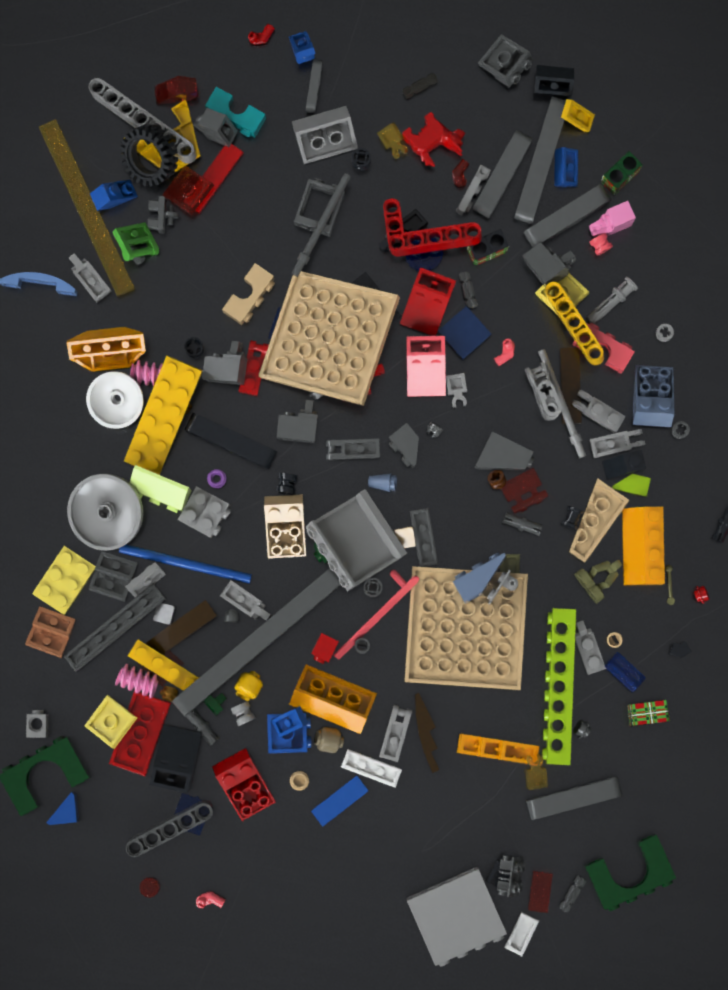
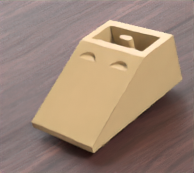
(285, 526)

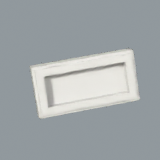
(521, 934)

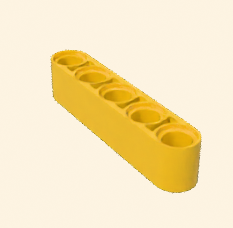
(570, 315)

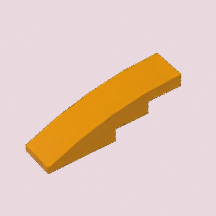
(496, 748)

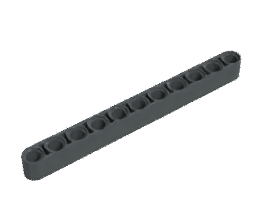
(256, 642)

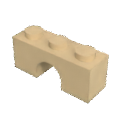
(241, 309)

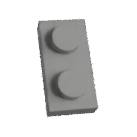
(151, 575)

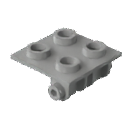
(506, 581)

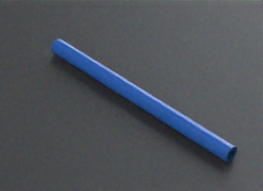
(185, 563)

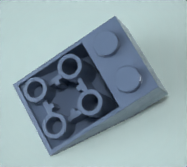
(653, 396)
(475, 582)

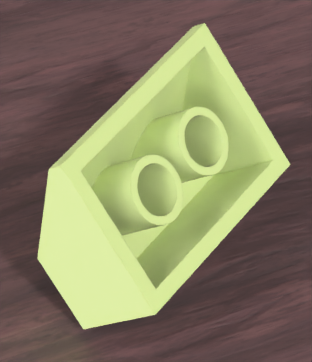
(160, 489)

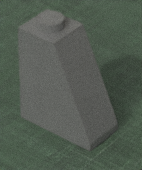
(504, 455)

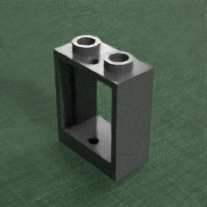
(310, 224)

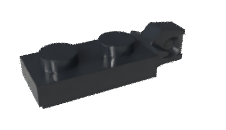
(412, 222)

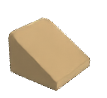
(406, 537)

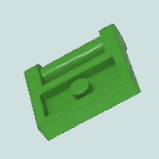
(135, 235)

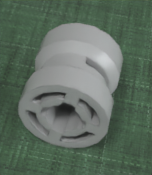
(242, 709)

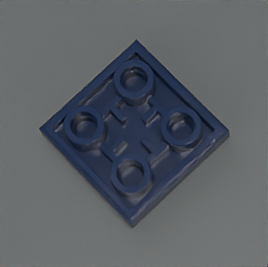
(464, 332)

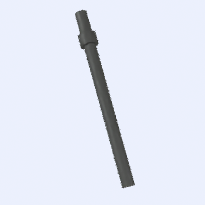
(303, 257)

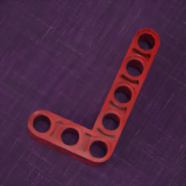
(425, 235)

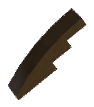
(182, 628)
(424, 725)

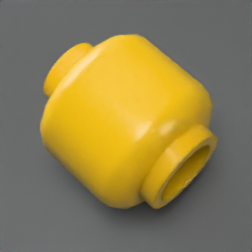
(248, 685)

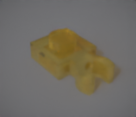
(391, 138)
(537, 775)

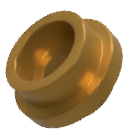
(169, 693)

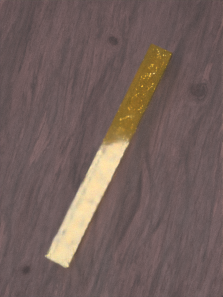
(85, 206)

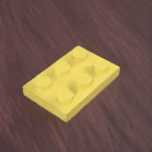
(64, 580)

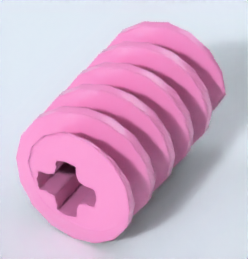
(145, 372)
(137, 680)

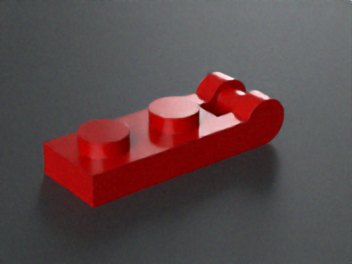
(254, 364)

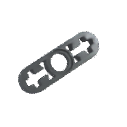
(314, 86)

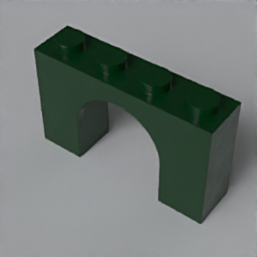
(17, 778)
(658, 873)

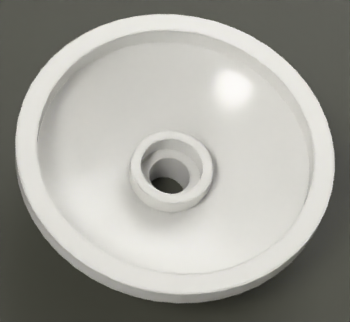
(106, 408)

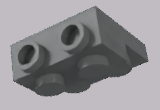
(506, 60)

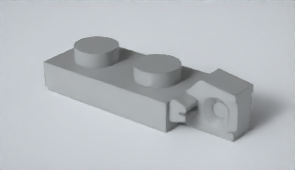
(473, 189)
(89, 278)
(244, 601)
(588, 649)

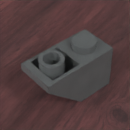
(405, 442)

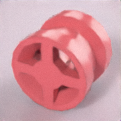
(601, 244)

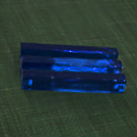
(623, 674)

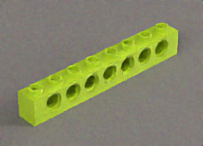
(563, 755)

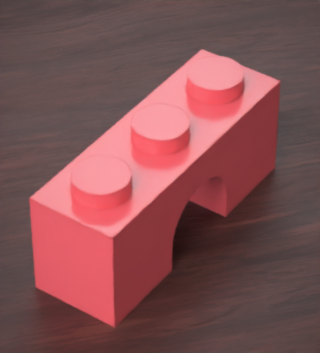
(618, 353)

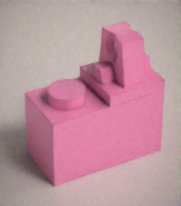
(613, 220)

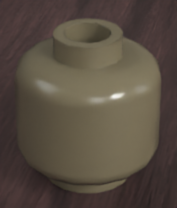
(328, 739)

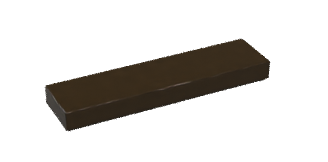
(570, 381)

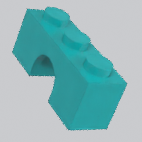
(248, 121)

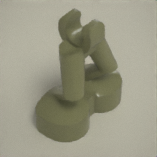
(595, 590)

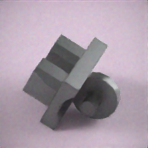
(159, 206)

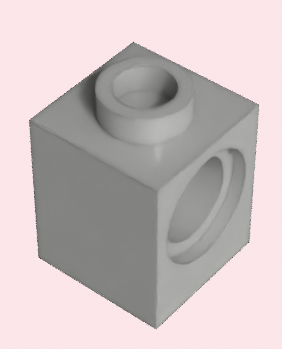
(43, 732)

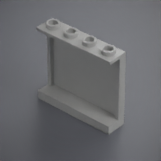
(356, 540)
(456, 916)

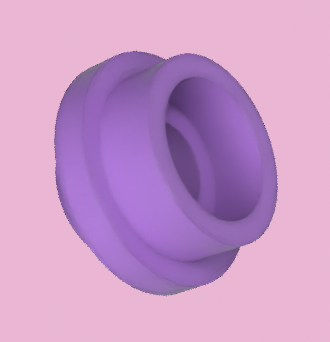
(216, 472)

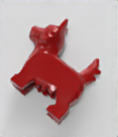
(432, 136)

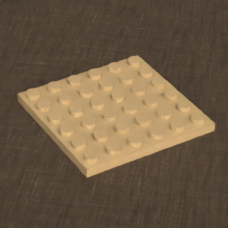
(329, 337)
(462, 641)

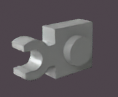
(456, 386)

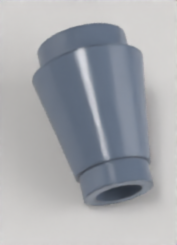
(383, 482)

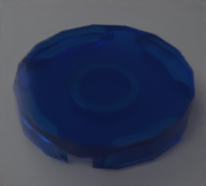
(426, 260)

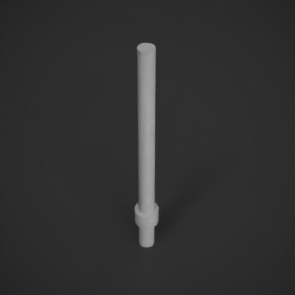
(575, 437)

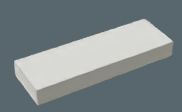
(371, 768)

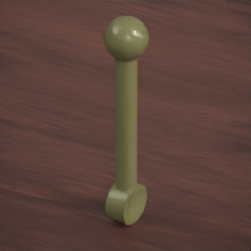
(670, 600)

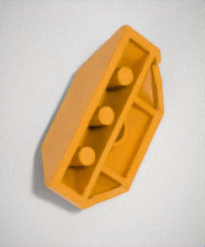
(106, 348)

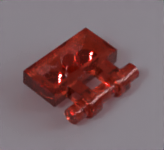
(521, 485)

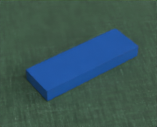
(339, 800)

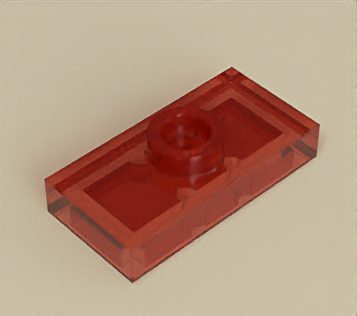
(540, 892)

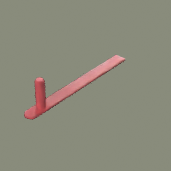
(405, 588)

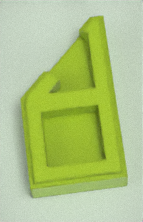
(634, 485)

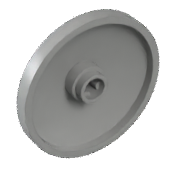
(105, 511)

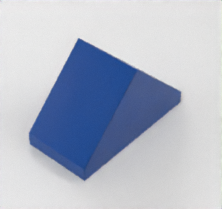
(66, 812)

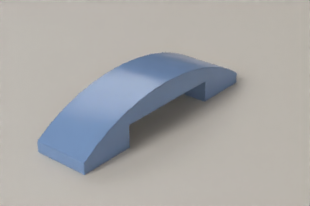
(15, 281)

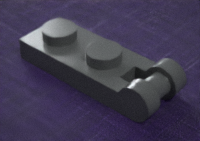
(353, 449)

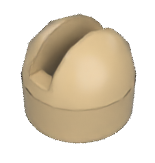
(611, 642)

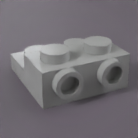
(205, 512)

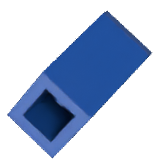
(113, 194)

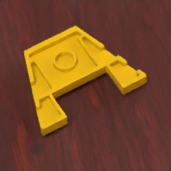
(185, 129)

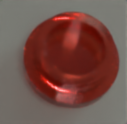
(149, 887)

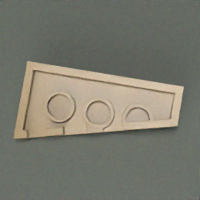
(600, 514)

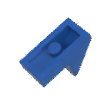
(302, 47)
(289, 721)

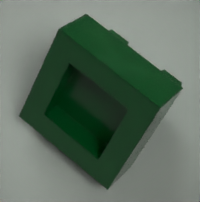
(214, 704)

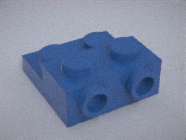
(291, 743)

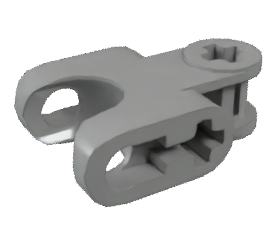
(540, 382)

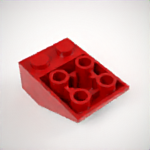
(427, 302)
(243, 784)

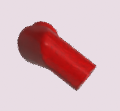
(262, 37)

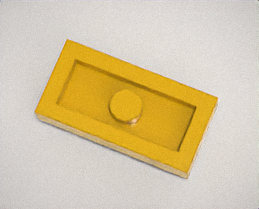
(577, 115)

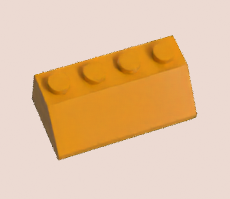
(643, 546)
(333, 699)

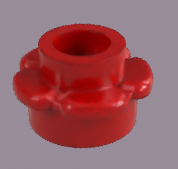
(701, 594)

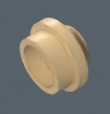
(299, 780)

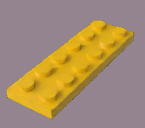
(163, 415)

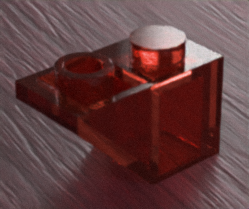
(176, 90)

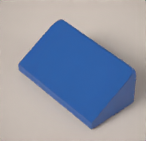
(566, 167)

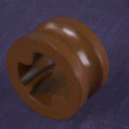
(499, 483)

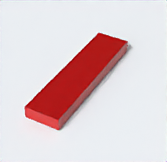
(219, 170)

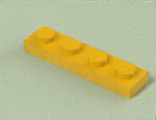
(162, 665)

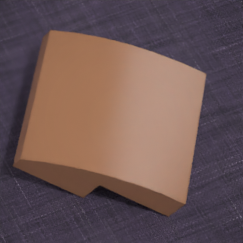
(50, 632)

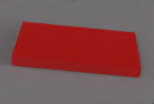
(139, 743)

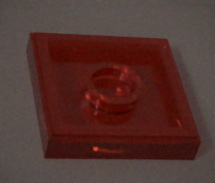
(188, 190)

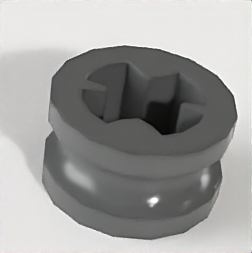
(675, 427)

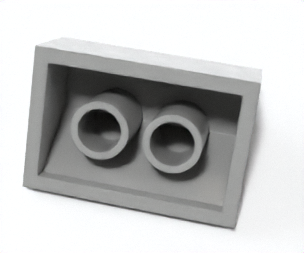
(325, 134)

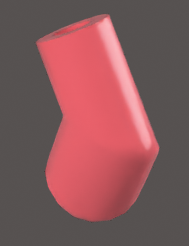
(507, 352)
(208, 898)

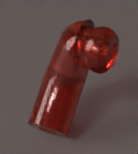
(458, 173)

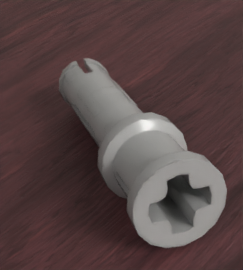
(618, 295)

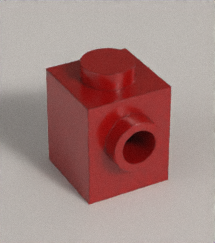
(324, 648)

